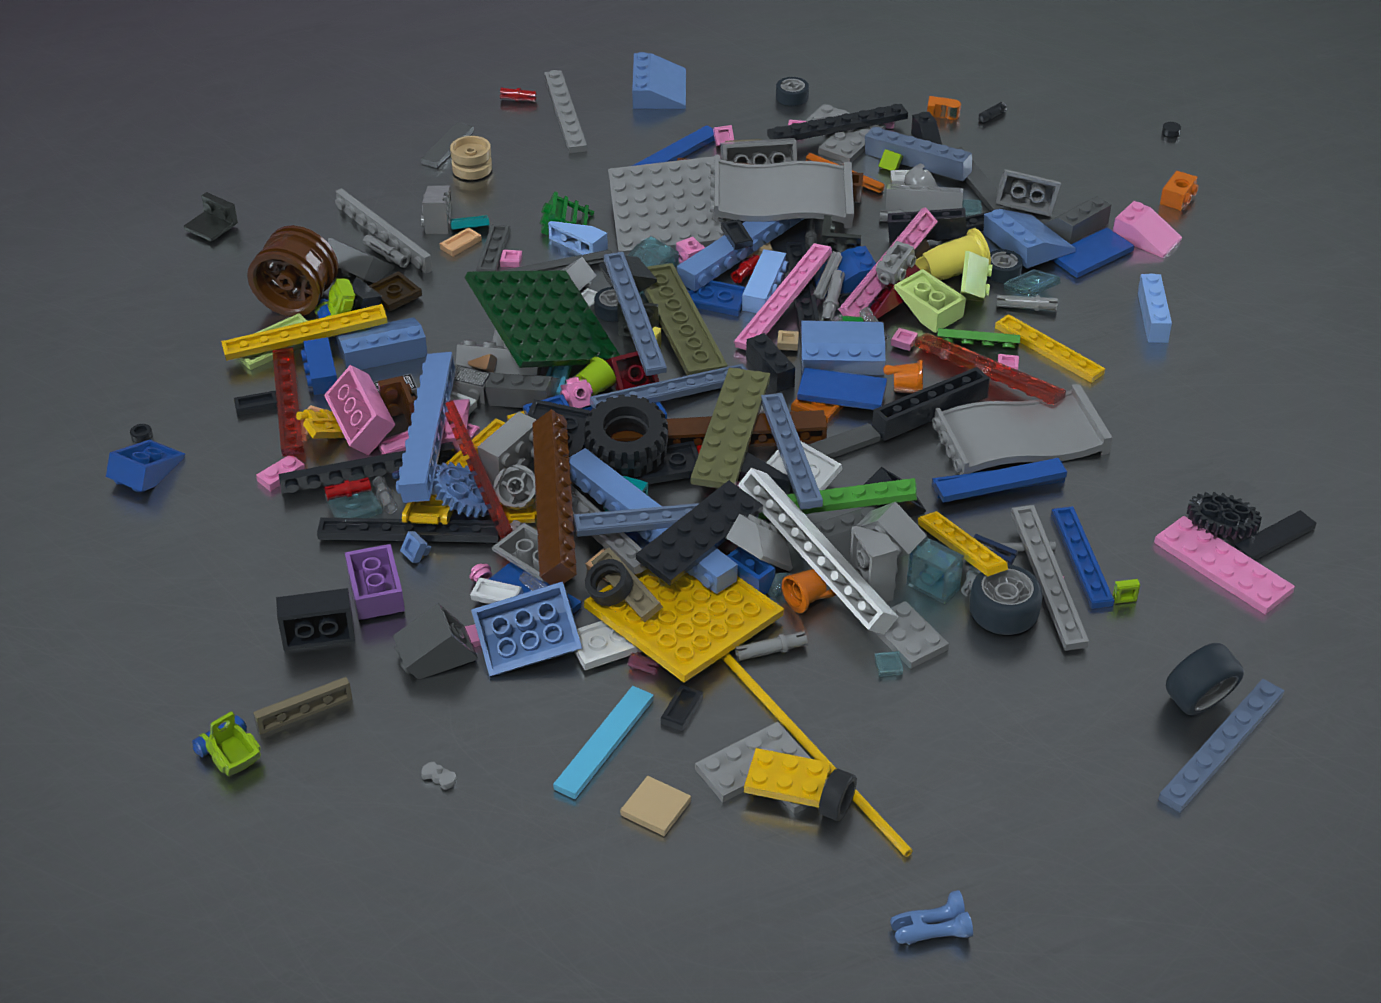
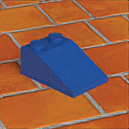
(855, 264)
(142, 464)

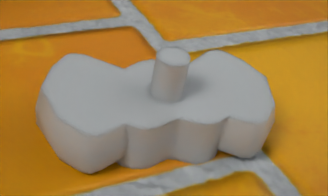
(439, 775)

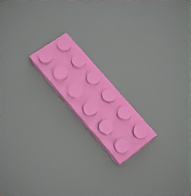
(1224, 565)

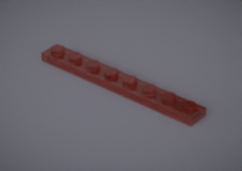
(994, 370)
(287, 402)
(475, 464)

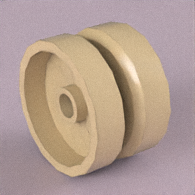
(471, 157)

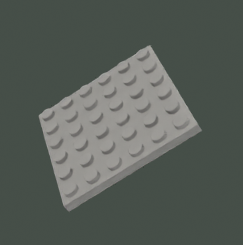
(664, 203)

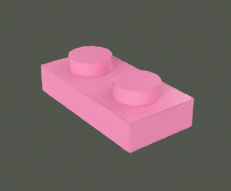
(269, 477)

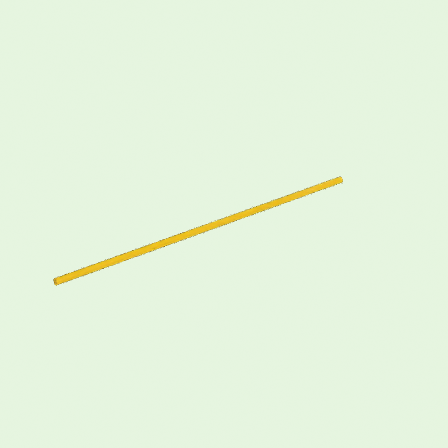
(808, 745)

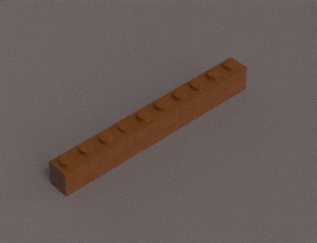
(809, 425)
(553, 499)

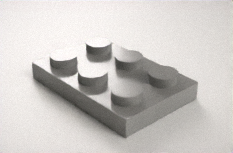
(913, 637)

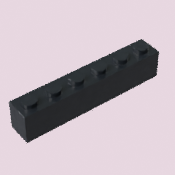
(920, 406)

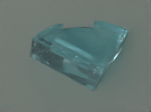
(776, 585)

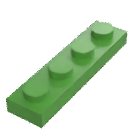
(987, 338)

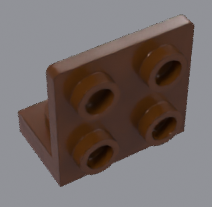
(397, 397)

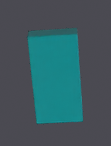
(466, 222)

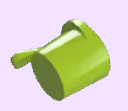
(598, 374)

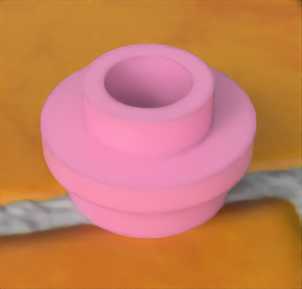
(480, 570)

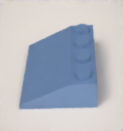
(657, 83)
(1025, 236)
(383, 344)
(843, 346)
(526, 629)

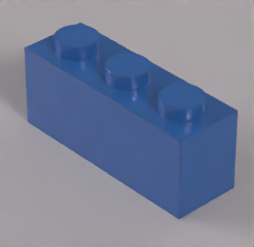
(319, 364)

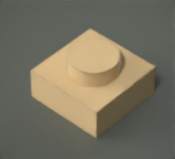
(788, 340)

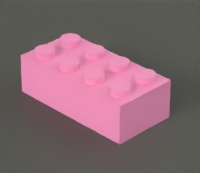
(359, 410)

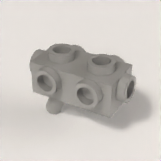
(895, 263)

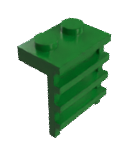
(556, 211)

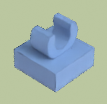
(414, 547)

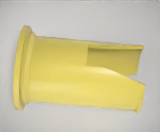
(948, 258)

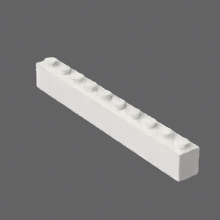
(819, 552)

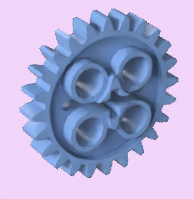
(458, 490)

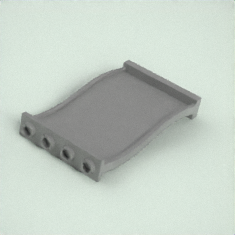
(781, 191)
(1021, 431)

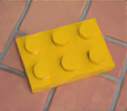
(786, 777)

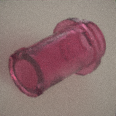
(642, 663)

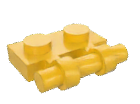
(320, 423)

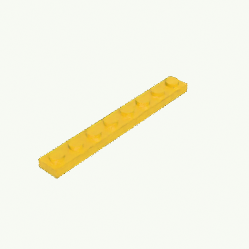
(304, 331)

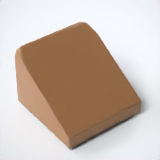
(484, 363)

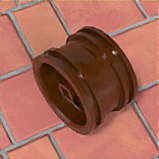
(293, 271)

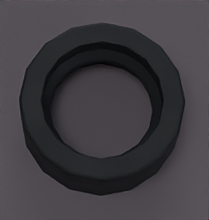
(601, 570)
(837, 794)

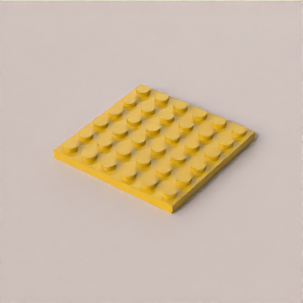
(694, 622)

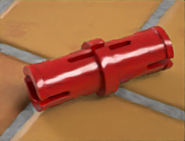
(517, 94)
(745, 269)
(347, 488)

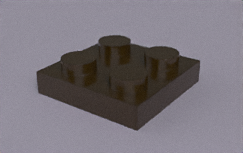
(396, 290)

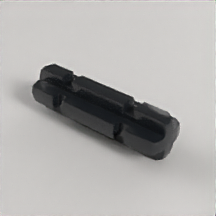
(992, 112)

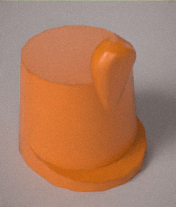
(907, 377)
(803, 589)

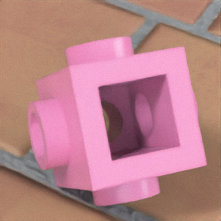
(688, 248)
(577, 392)

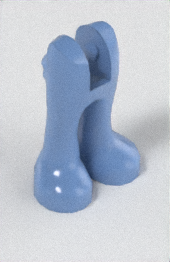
(916, 925)

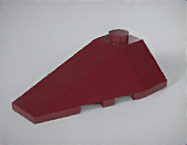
(889, 297)

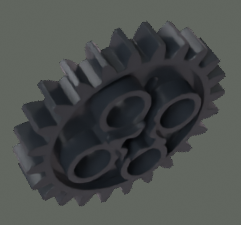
(1224, 515)

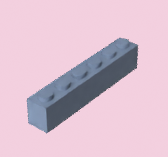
(935, 157)

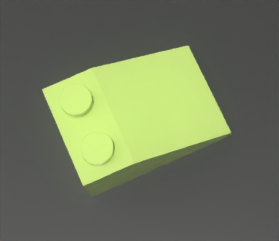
(975, 276)
(931, 300)

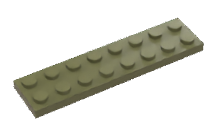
(683, 322)
(730, 428)

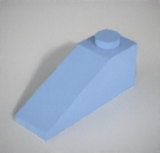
(578, 237)

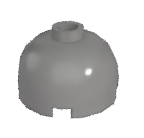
(919, 177)
(515, 487)

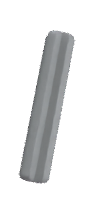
(825, 279)

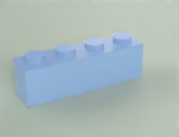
(764, 280)
(1154, 308)

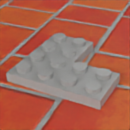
(843, 145)
(728, 768)

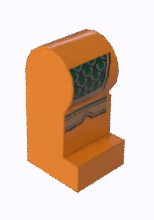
(944, 107)

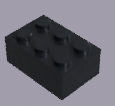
(315, 619)

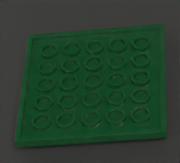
(541, 317)

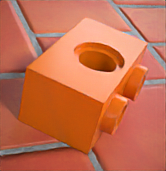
(1179, 190)

